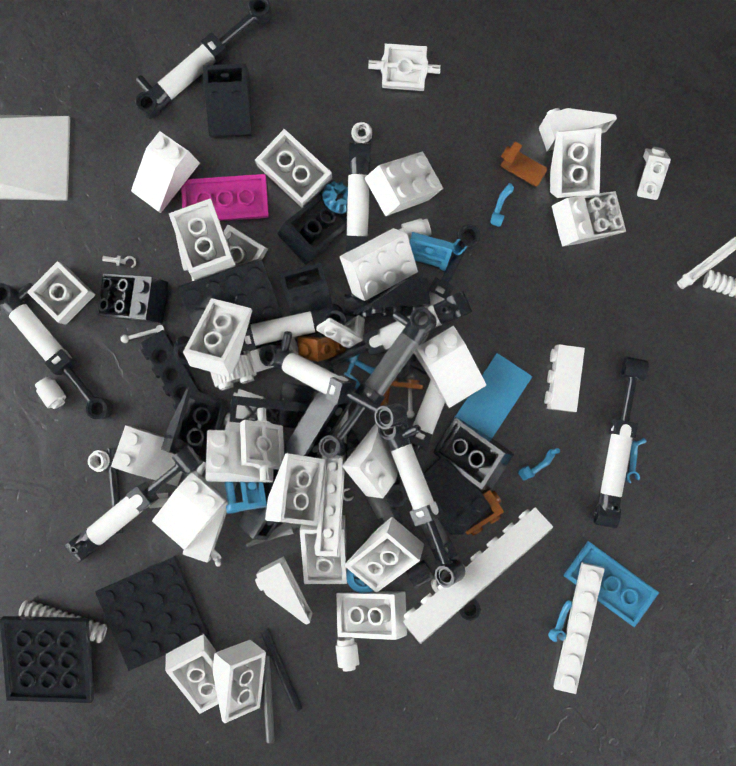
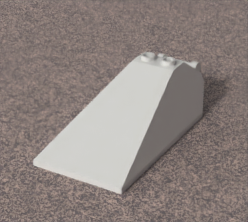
(34, 157)

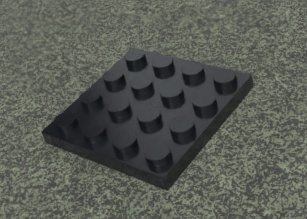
(241, 285)
(151, 612)
(47, 659)

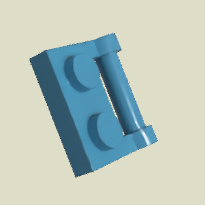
(431, 250)
(252, 495)

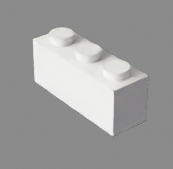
(564, 378)

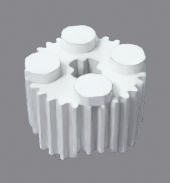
(242, 372)

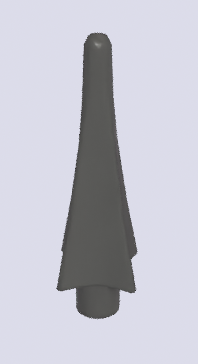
(282, 530)

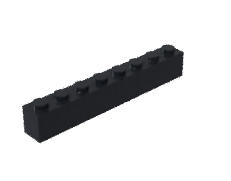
(318, 421)

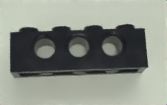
(162, 342)

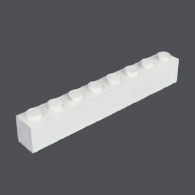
(204, 543)
(478, 574)

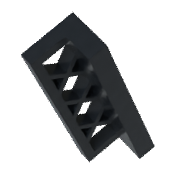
(265, 403)

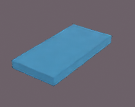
(491, 404)
(619, 589)

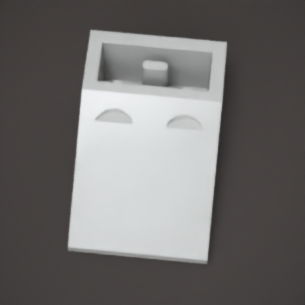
(588, 218)

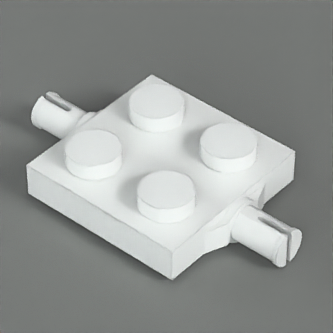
(404, 67)
(262, 444)

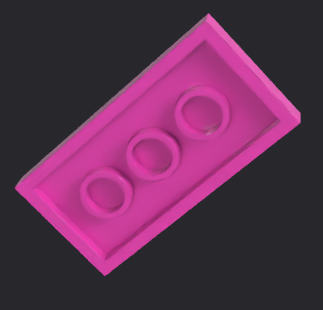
(231, 196)

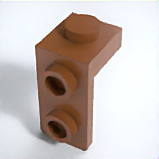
(522, 165)
(318, 348)
(411, 384)
(493, 516)

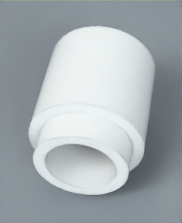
(418, 226)
(50, 393)
(347, 653)

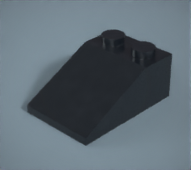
(312, 229)
(190, 423)
(473, 454)
(458, 497)

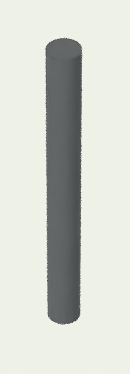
(268, 703)

